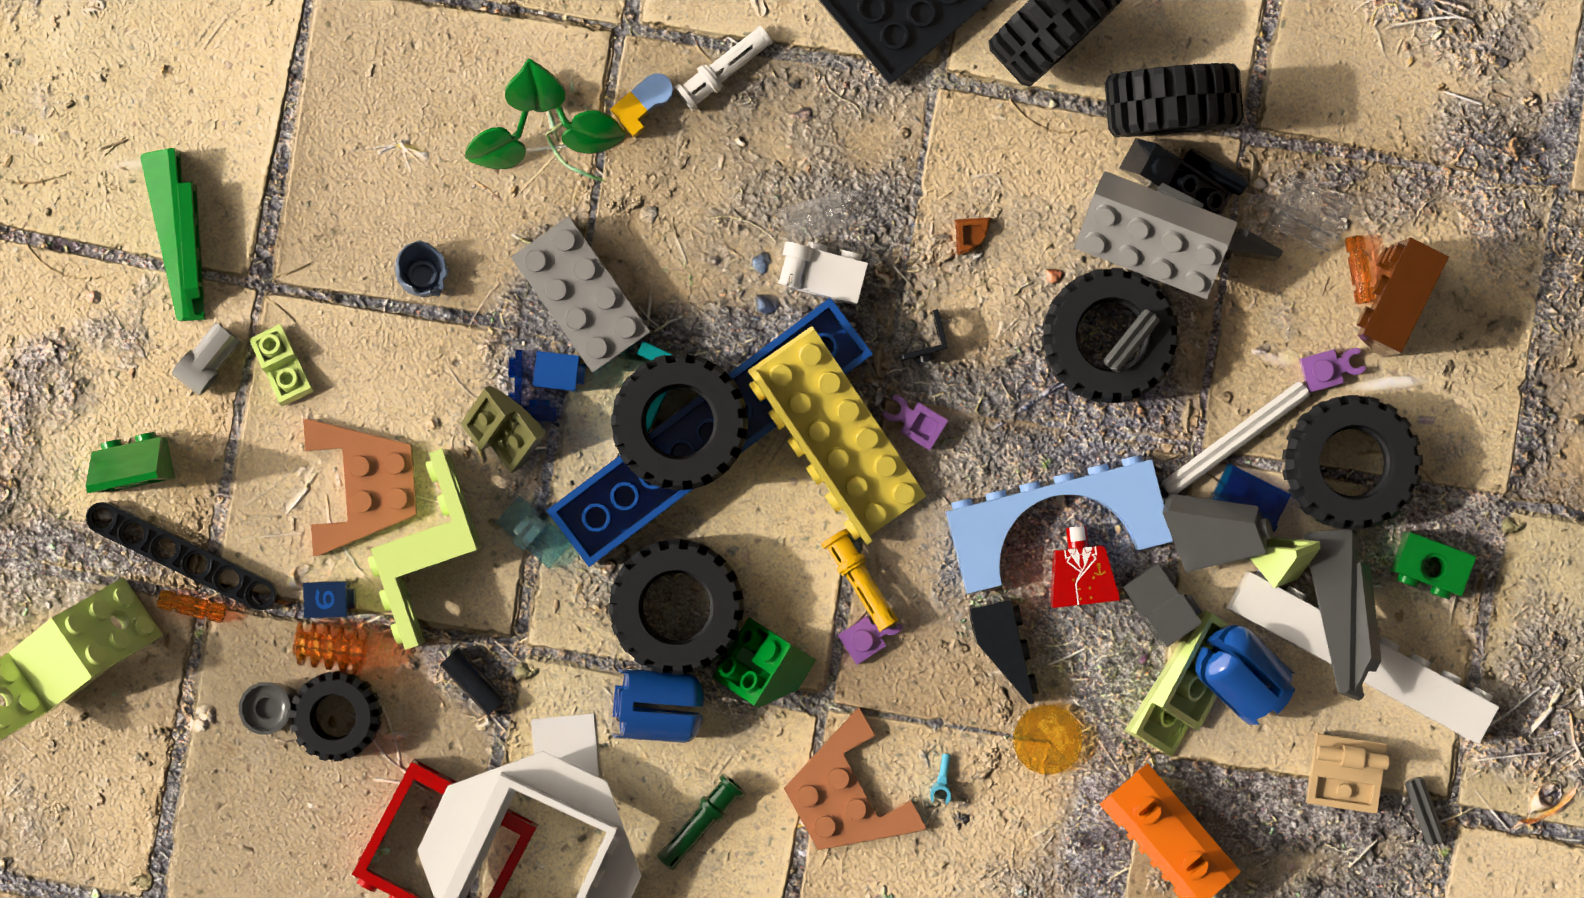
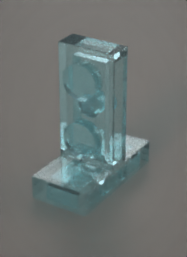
(533, 532)

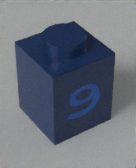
(328, 599)

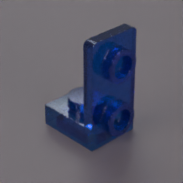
(538, 409)

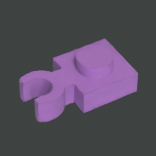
(1325, 369)
(920, 424)
(865, 639)

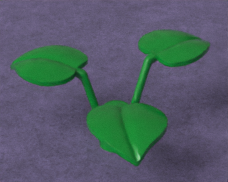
(540, 91)

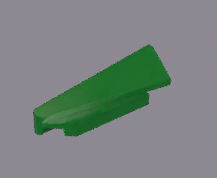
(178, 230)

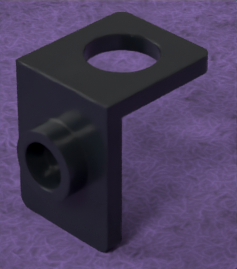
(929, 353)

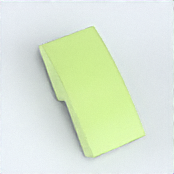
(281, 365)

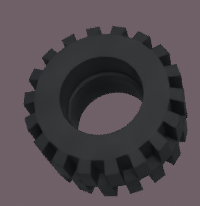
(305, 721)

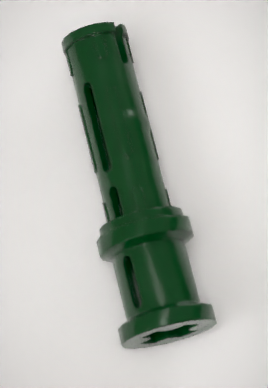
(711, 809)

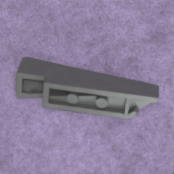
(1346, 609)

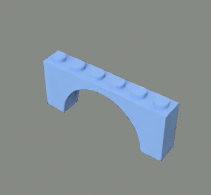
(1126, 491)

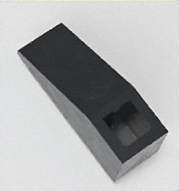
(1156, 165)
(998, 637)

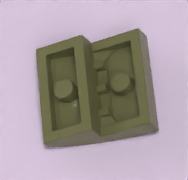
(504, 426)

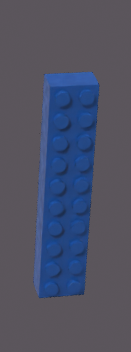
(620, 503)

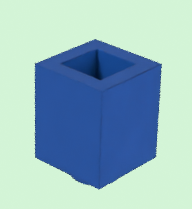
(558, 371)

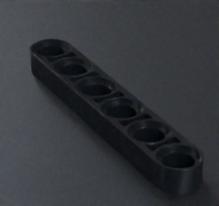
(179, 561)

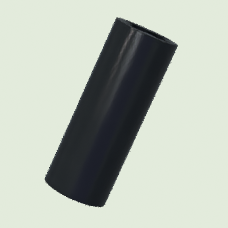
(473, 681)

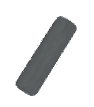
(1131, 340)
(1425, 811)

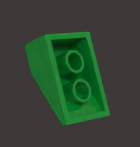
(129, 465)

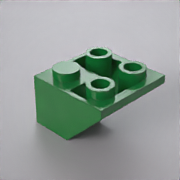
(763, 665)

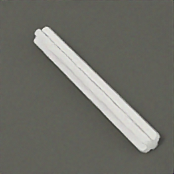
(1236, 438)

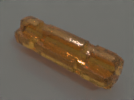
(1359, 269)
(192, 606)

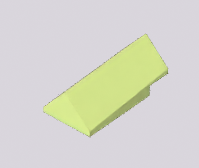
(1178, 695)

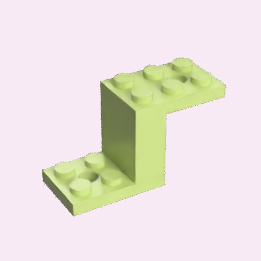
(424, 550)
(71, 653)

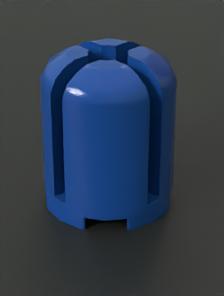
(1244, 673)
(654, 723)

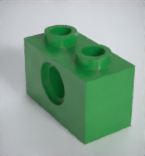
(1453, 565)

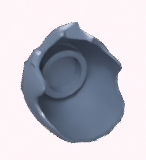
(421, 269)

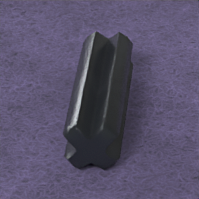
(1218, 172)

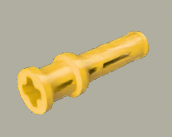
(852, 566)

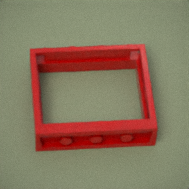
(432, 778)

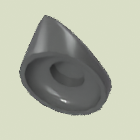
(266, 707)

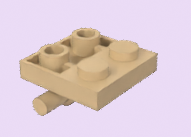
(1346, 773)

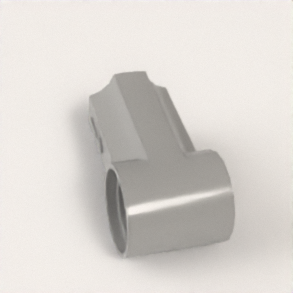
(200, 366)

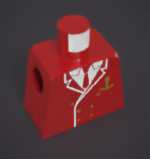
(1081, 572)

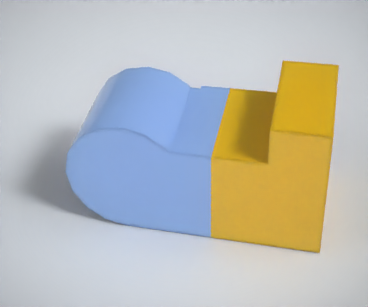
(652, 92)

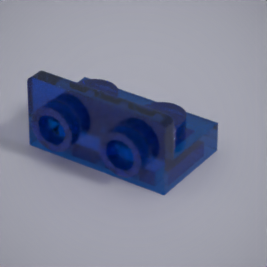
(1244, 488)

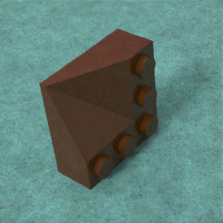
(1401, 291)

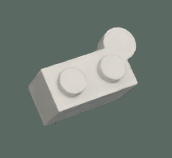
(823, 272)

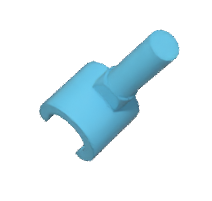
(942, 779)

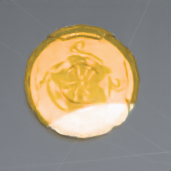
(1047, 739)

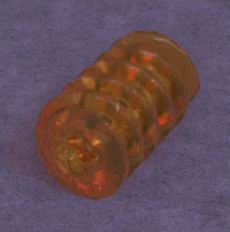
(330, 648)

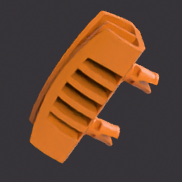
(1170, 835)

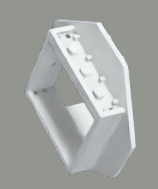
(476, 806)

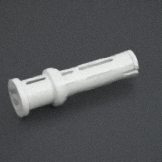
(757, 40)

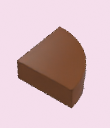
(970, 233)

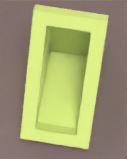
(1285, 559)

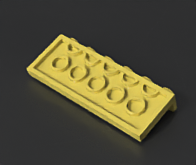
(835, 434)

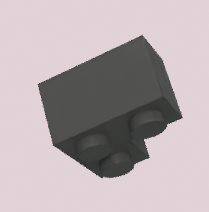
(1160, 606)

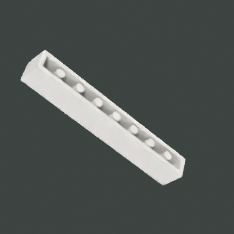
(1397, 676)

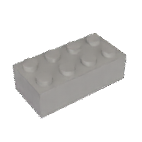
(1155, 235)
(581, 295)

